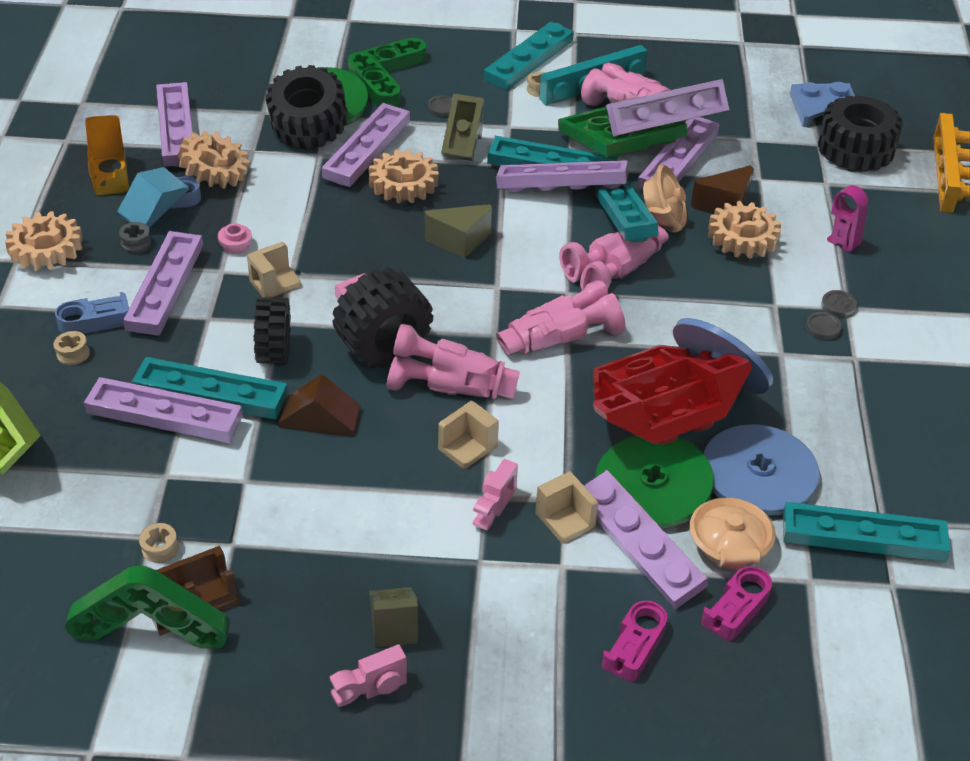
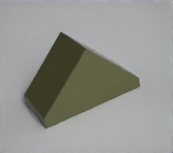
(458, 228)
(394, 616)

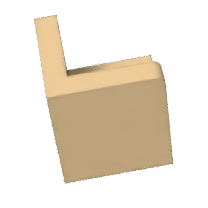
(271, 271)
(468, 434)
(566, 507)

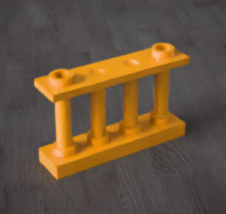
(947, 167)

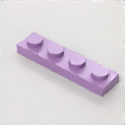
(667, 107)
(173, 119)
(365, 145)
(683, 151)
(549, 176)
(163, 283)
(163, 409)
(645, 542)

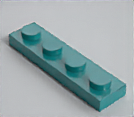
(528, 55)
(568, 81)
(520, 152)
(627, 212)
(255, 395)
(866, 531)

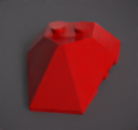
(668, 391)

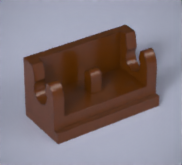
(204, 577)

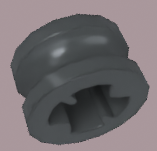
(135, 237)

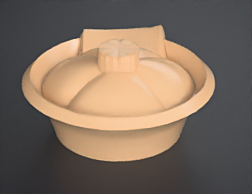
(666, 199)
(732, 532)

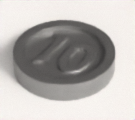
(440, 106)
(839, 303)
(823, 326)

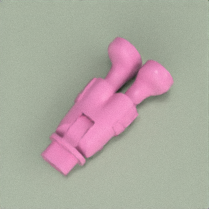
(617, 85)
(607, 257)
(564, 320)
(453, 367)

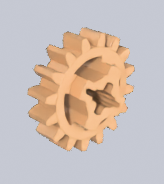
(213, 159)
(403, 176)
(744, 229)
(45, 239)

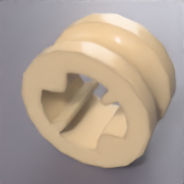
(533, 86)
(74, 355)
(161, 532)

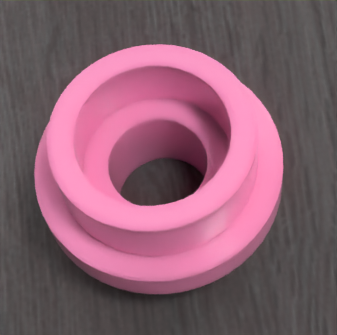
(235, 238)

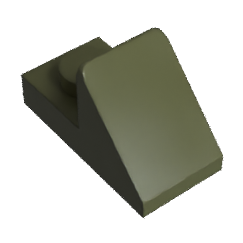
(463, 127)

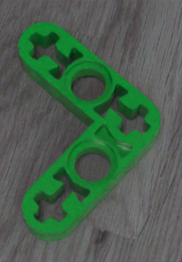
(375, 63)
(150, 593)

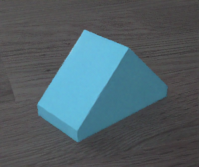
(151, 196)

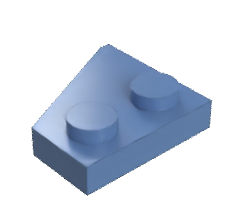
(813, 98)

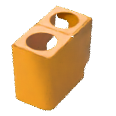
(106, 141)

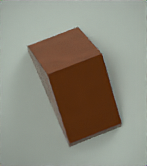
(722, 188)
(321, 409)

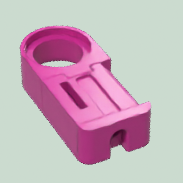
(849, 222)
(737, 606)
(635, 643)

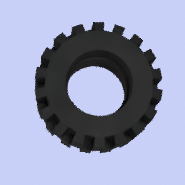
(302, 89)
(859, 133)
(373, 312)

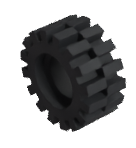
(272, 330)

